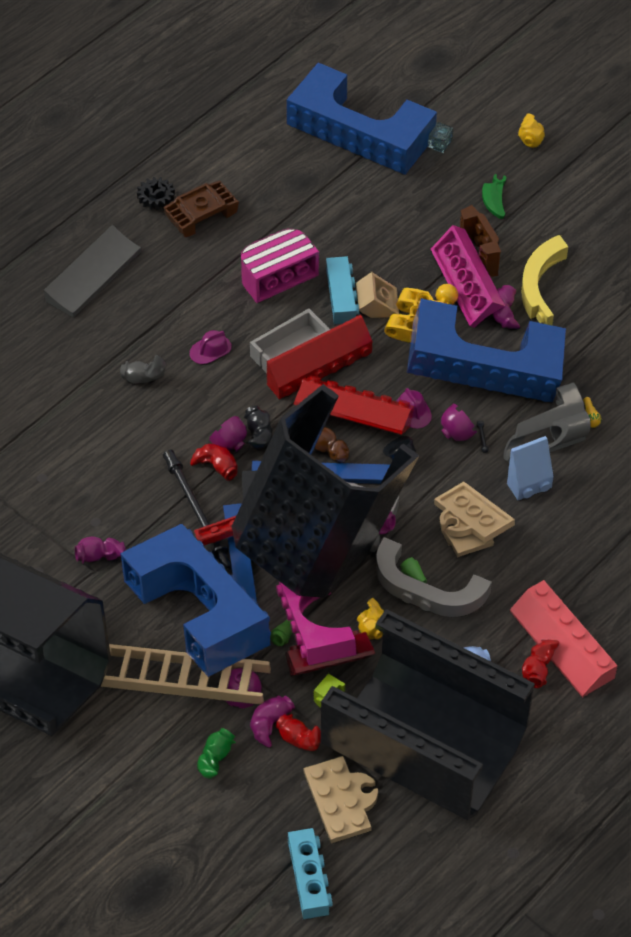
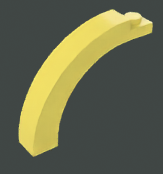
(539, 262)

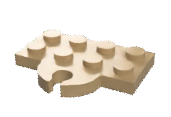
(471, 514)
(340, 798)

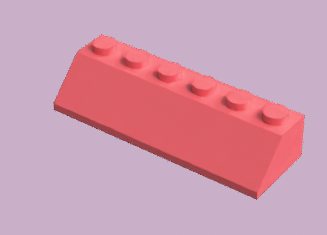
(578, 654)

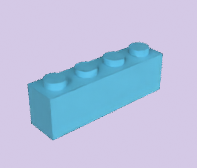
(341, 289)

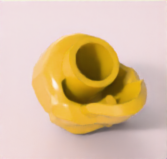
(531, 131)
(368, 619)

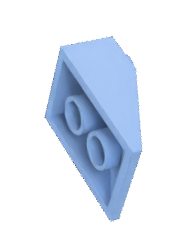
(530, 469)

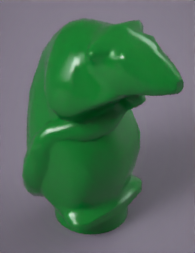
(214, 751)

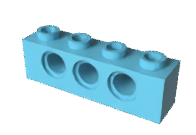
(311, 904)

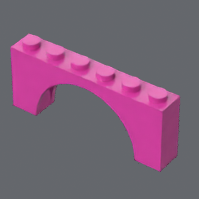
(316, 642)

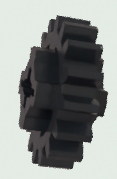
(155, 193)

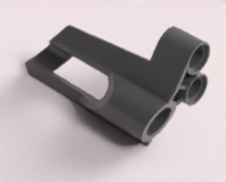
(567, 422)

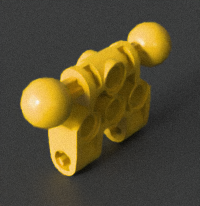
(400, 325)

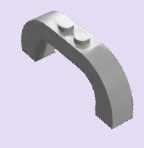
(424, 595)

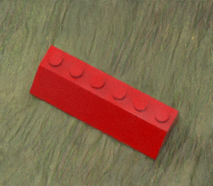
(319, 356)
(362, 406)

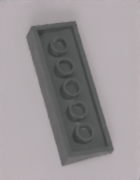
(91, 272)

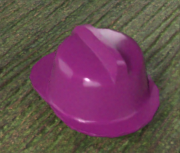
(210, 348)
(422, 413)

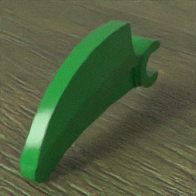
(493, 196)

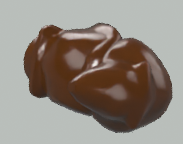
(336, 448)

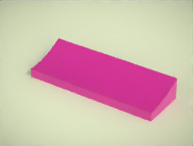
(468, 274)

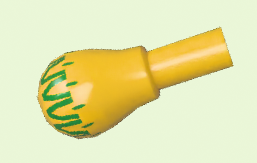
(595, 418)

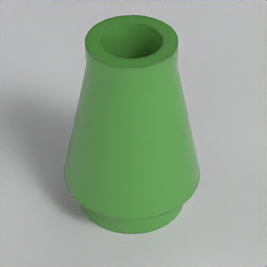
(412, 569)
(281, 634)

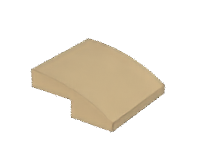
(465, 544)

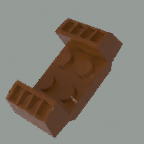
(199, 205)
(484, 236)

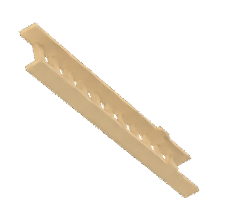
(182, 688)

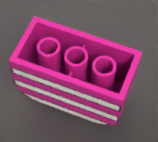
(278, 263)

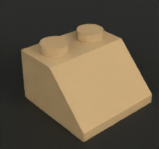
(376, 297)

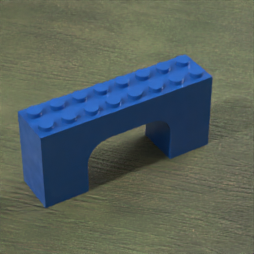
(390, 142)
(443, 355)
(179, 561)

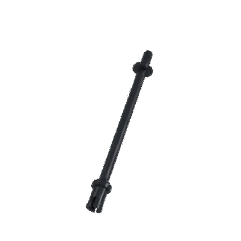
(175, 467)

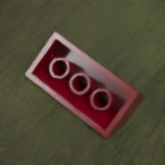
(299, 665)

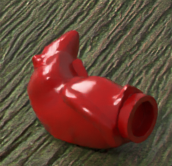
(219, 457)
(535, 667)
(297, 734)

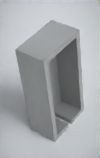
(285, 337)

